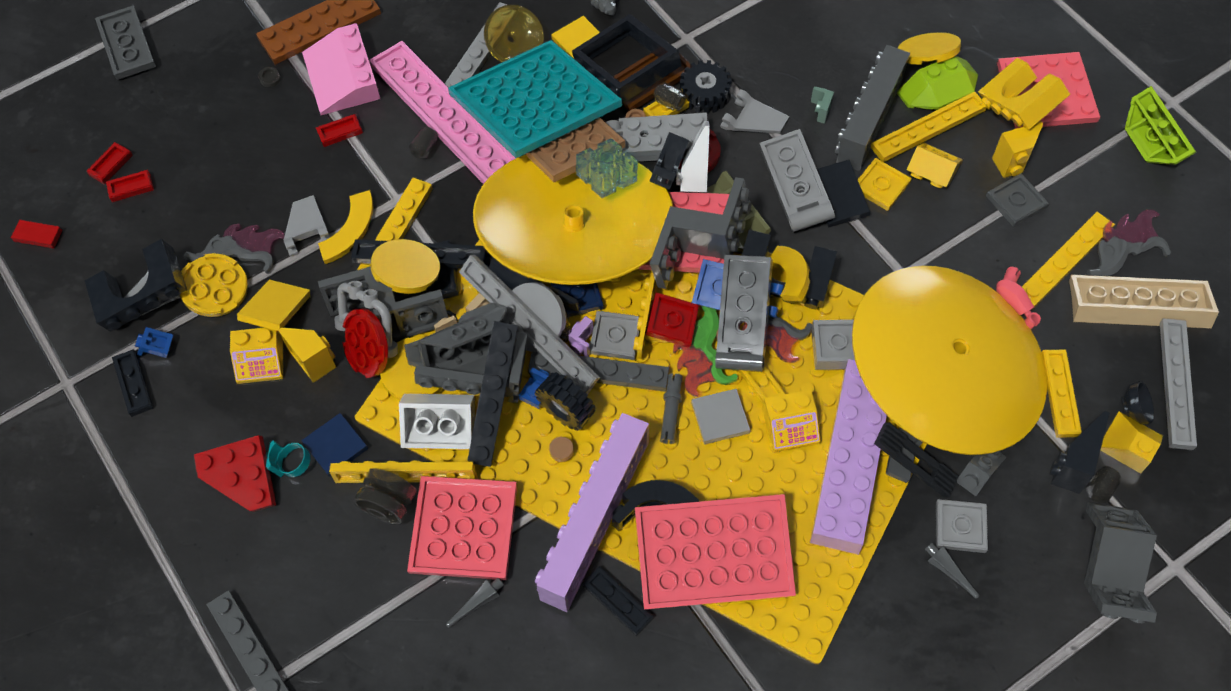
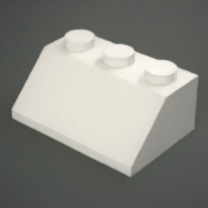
(436, 421)

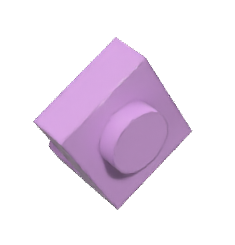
(579, 335)

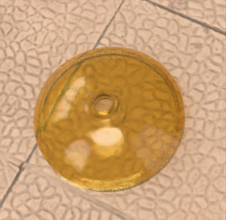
(513, 22)

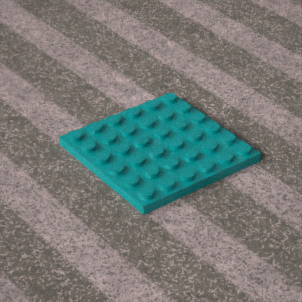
(534, 98)

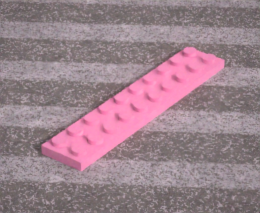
(439, 111)

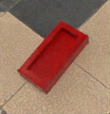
(339, 130)
(109, 163)
(129, 186)
(36, 234)

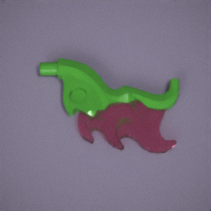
(700, 356)

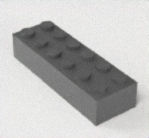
(872, 106)

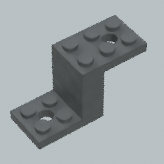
(700, 233)
(404, 313)
(1120, 563)

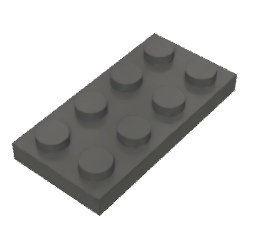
(125, 42)

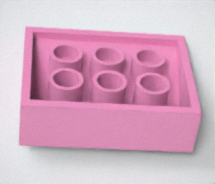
(340, 71)

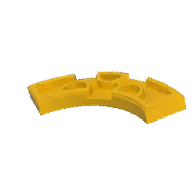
(354, 228)
(796, 272)

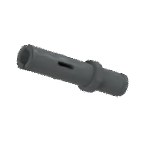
(672, 399)

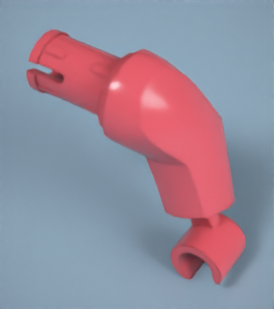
(1017, 297)

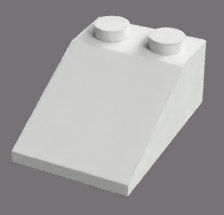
(694, 167)

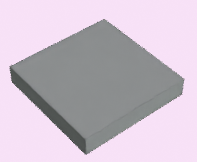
(614, 335)
(720, 416)
(961, 526)

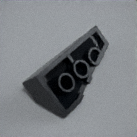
(514, 279)

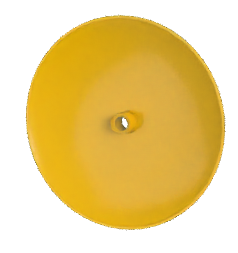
(566, 229)
(949, 360)

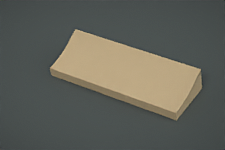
(1141, 301)

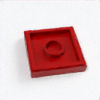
(672, 320)

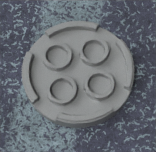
(545, 305)

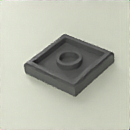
(1017, 199)

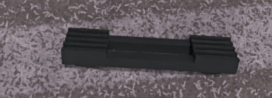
(892, 439)

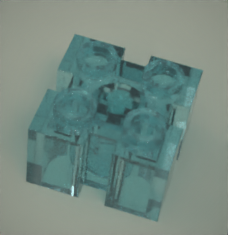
(606, 168)

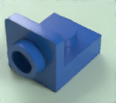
(154, 342)
(528, 392)

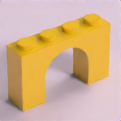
(1026, 109)

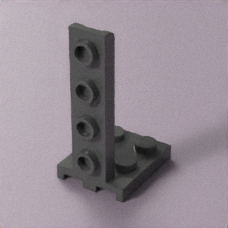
(471, 382)

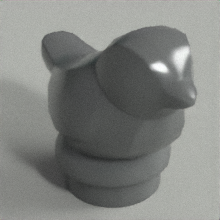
(606, 6)

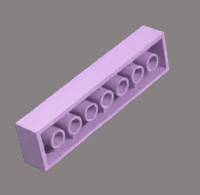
(849, 468)
(593, 512)

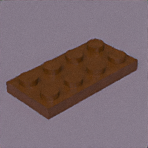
(648, 93)

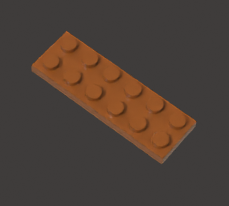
(312, 25)

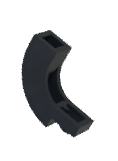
(669, 160)
(649, 494)

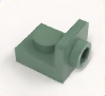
(823, 99)

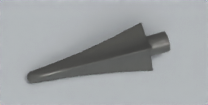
(944, 562)
(483, 595)

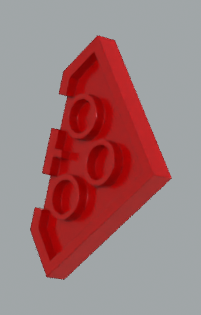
(239, 472)

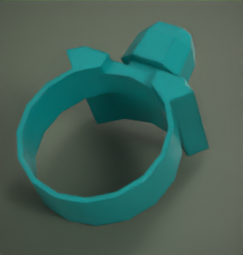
(278, 453)

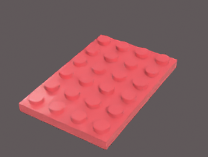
(714, 551)

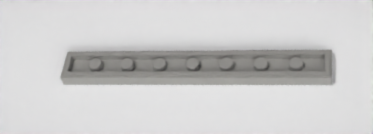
(538, 333)

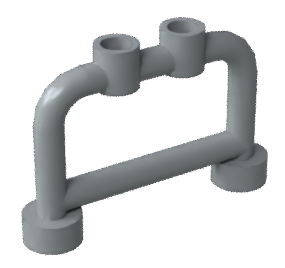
(370, 300)

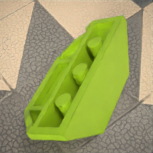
(939, 84)
(1156, 130)

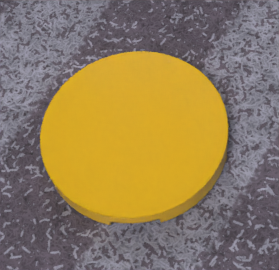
(931, 47)
(405, 266)
(214, 285)
(399, 375)

